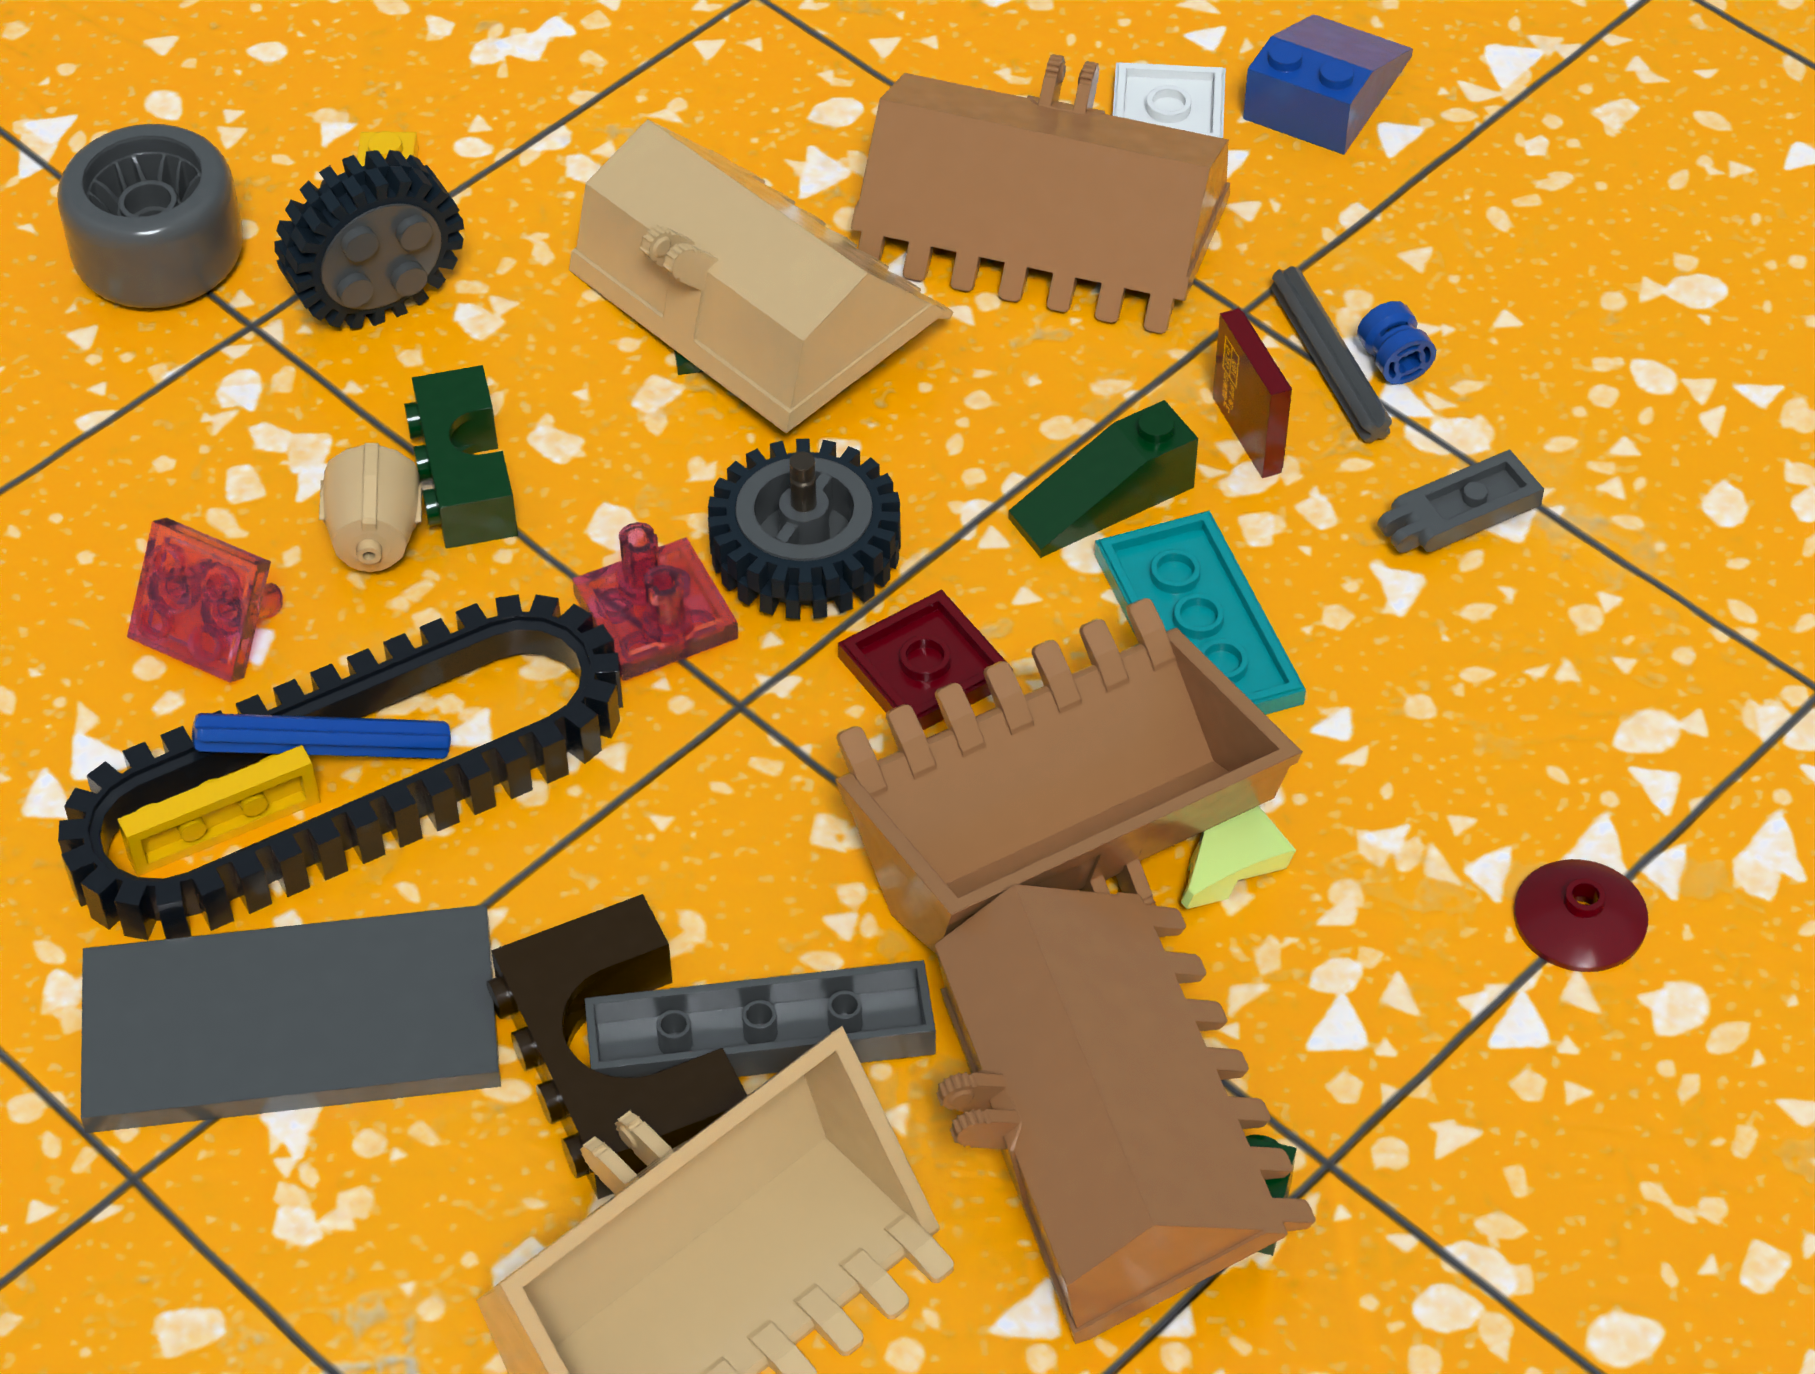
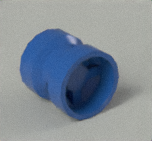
(1396, 342)

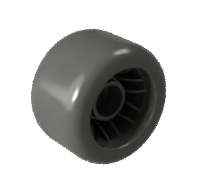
(150, 215)

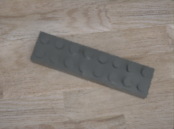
(764, 1020)

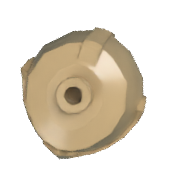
(370, 505)

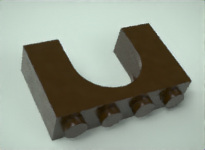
(544, 989)

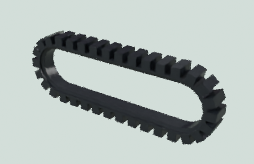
(360, 823)

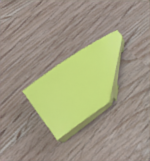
(1232, 852)

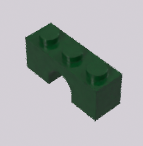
(469, 490)

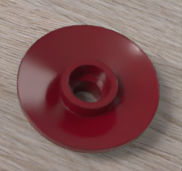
(1575, 933)

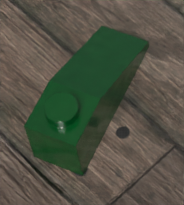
(1110, 479)

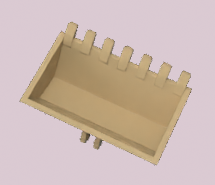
(740, 276)
(729, 1238)

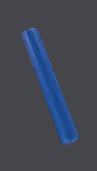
(321, 735)

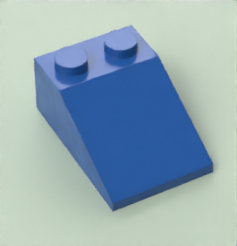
(1321, 81)

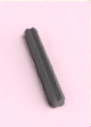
(1331, 354)

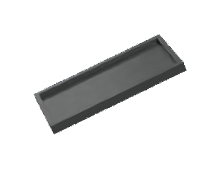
(287, 1018)

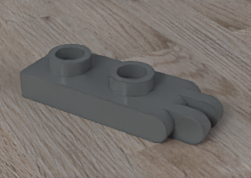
(1461, 504)

